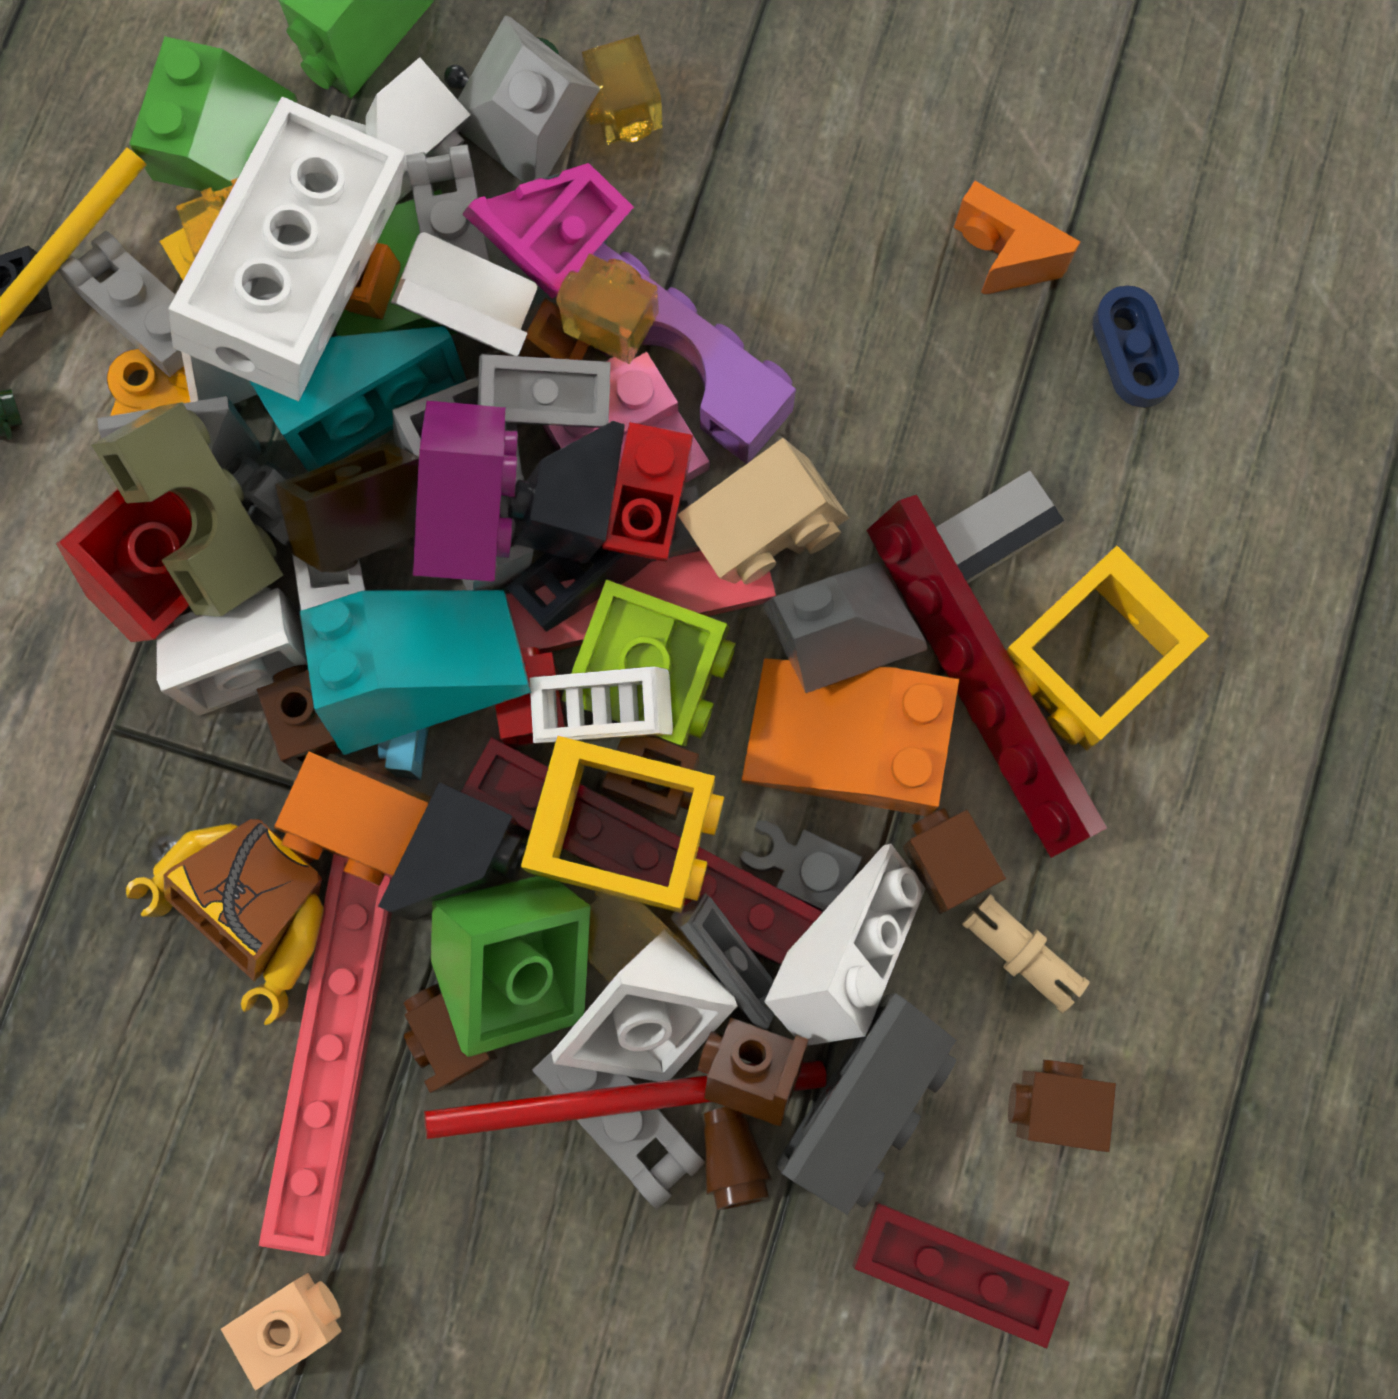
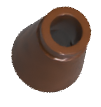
(733, 1160)

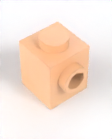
(283, 1329)

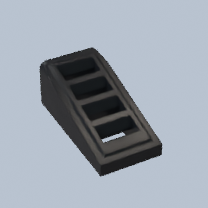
(585, 590)

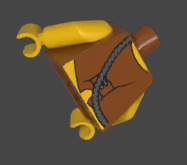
(244, 897)

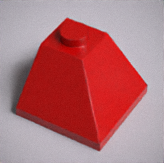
(120, 564)

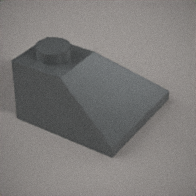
(843, 626)

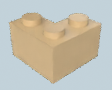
(761, 511)

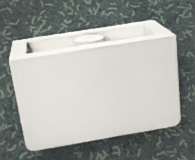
(465, 293)

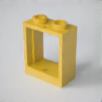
(1144, 608)
(556, 807)

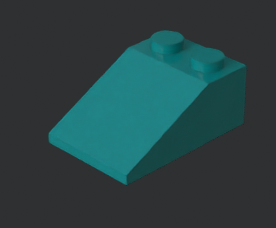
(358, 388)
(409, 660)

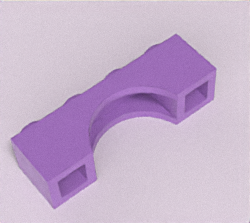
(741, 396)

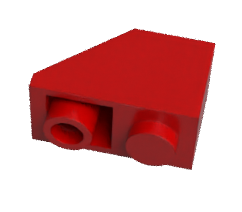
(648, 491)

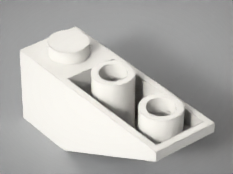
(847, 955)

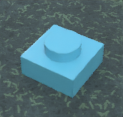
(405, 754)

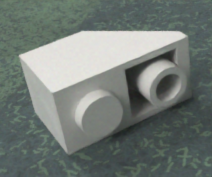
(416, 116)

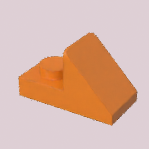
(1026, 245)

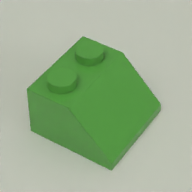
(202, 115)
(511, 961)

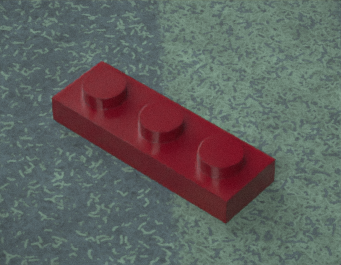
(961, 1274)

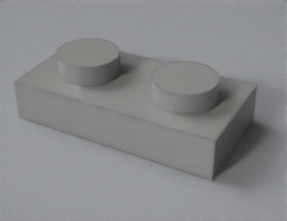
(546, 390)

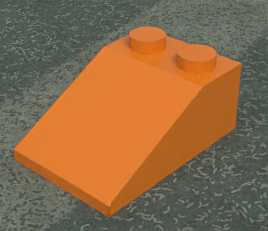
(854, 741)

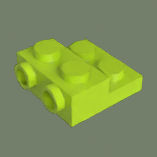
(649, 632)

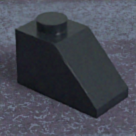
(569, 496)

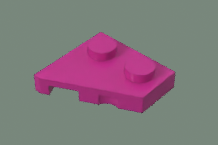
(551, 222)

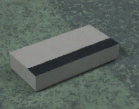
(999, 526)

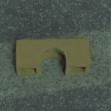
(225, 552)

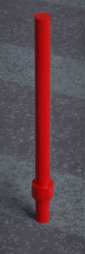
(585, 1104)

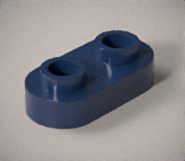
(1141, 349)

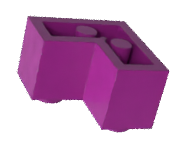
(462, 474)

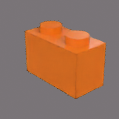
(349, 817)

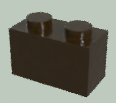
(351, 507)

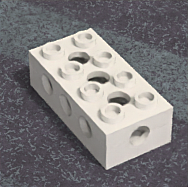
(287, 249)

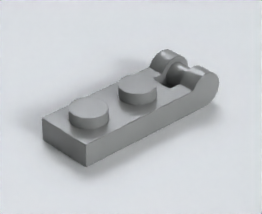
(443, 213)
(127, 299)
(628, 1133)

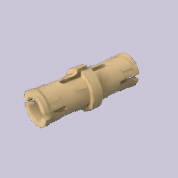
(1026, 953)

